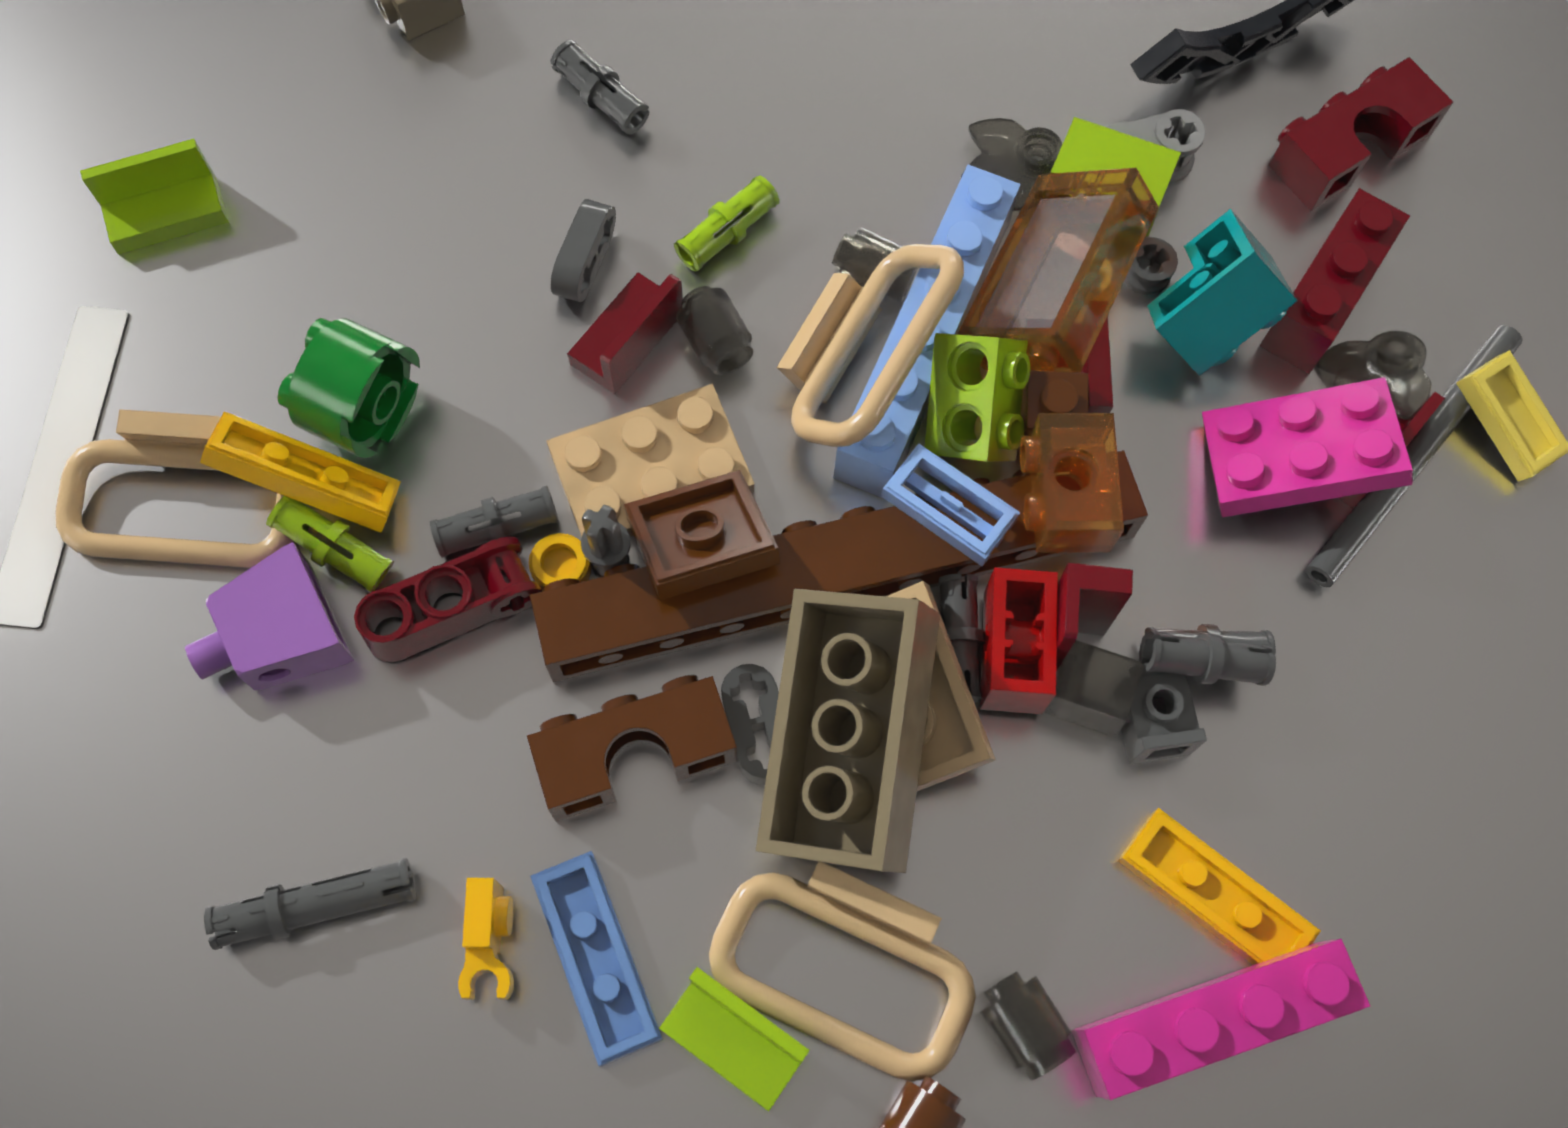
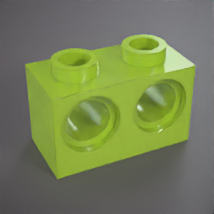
(962, 395)

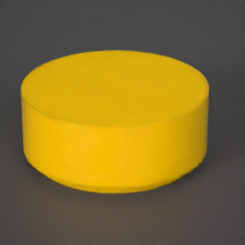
(558, 558)

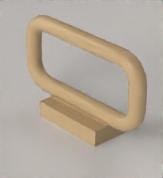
(839, 327)
(151, 441)
(872, 917)

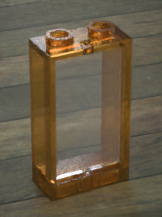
(1064, 265)

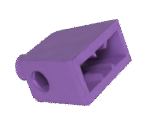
(271, 625)

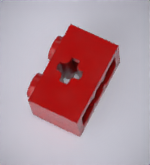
(1019, 641)

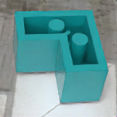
(1224, 296)

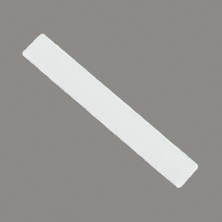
(68, 425)

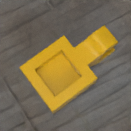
(486, 920)

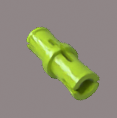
(750, 202)
(295, 518)

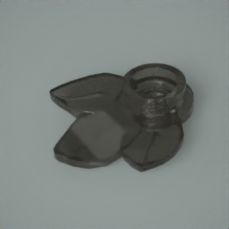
(1008, 152)
(1390, 355)

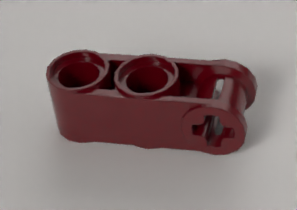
(473, 576)

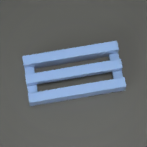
(937, 522)

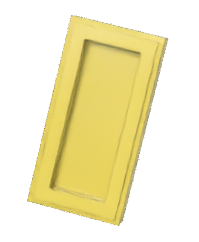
(1514, 416)

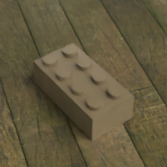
(849, 730)

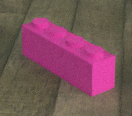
(1219, 1019)

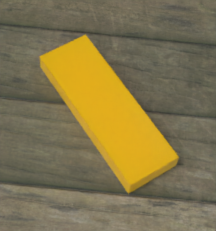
(300, 471)
(1215, 891)

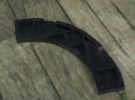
(1224, 47)

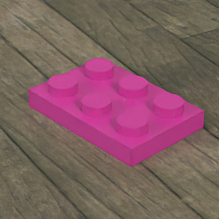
(1306, 448)

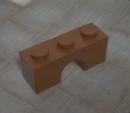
(577, 754)

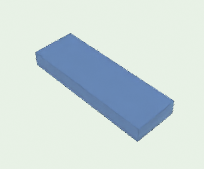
(596, 959)

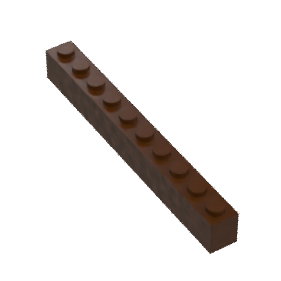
(863, 552)

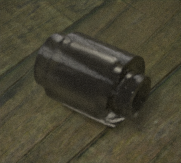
(862, 254)
(715, 329)
(1027, 1025)

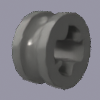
(1158, 252)

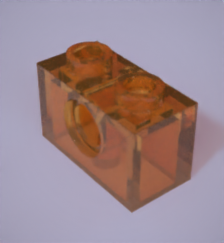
(1086, 451)

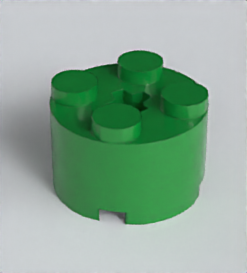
(350, 386)

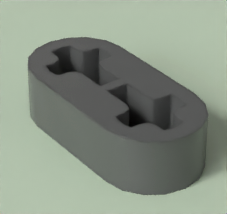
(583, 250)
(739, 719)

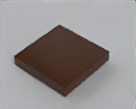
(701, 534)

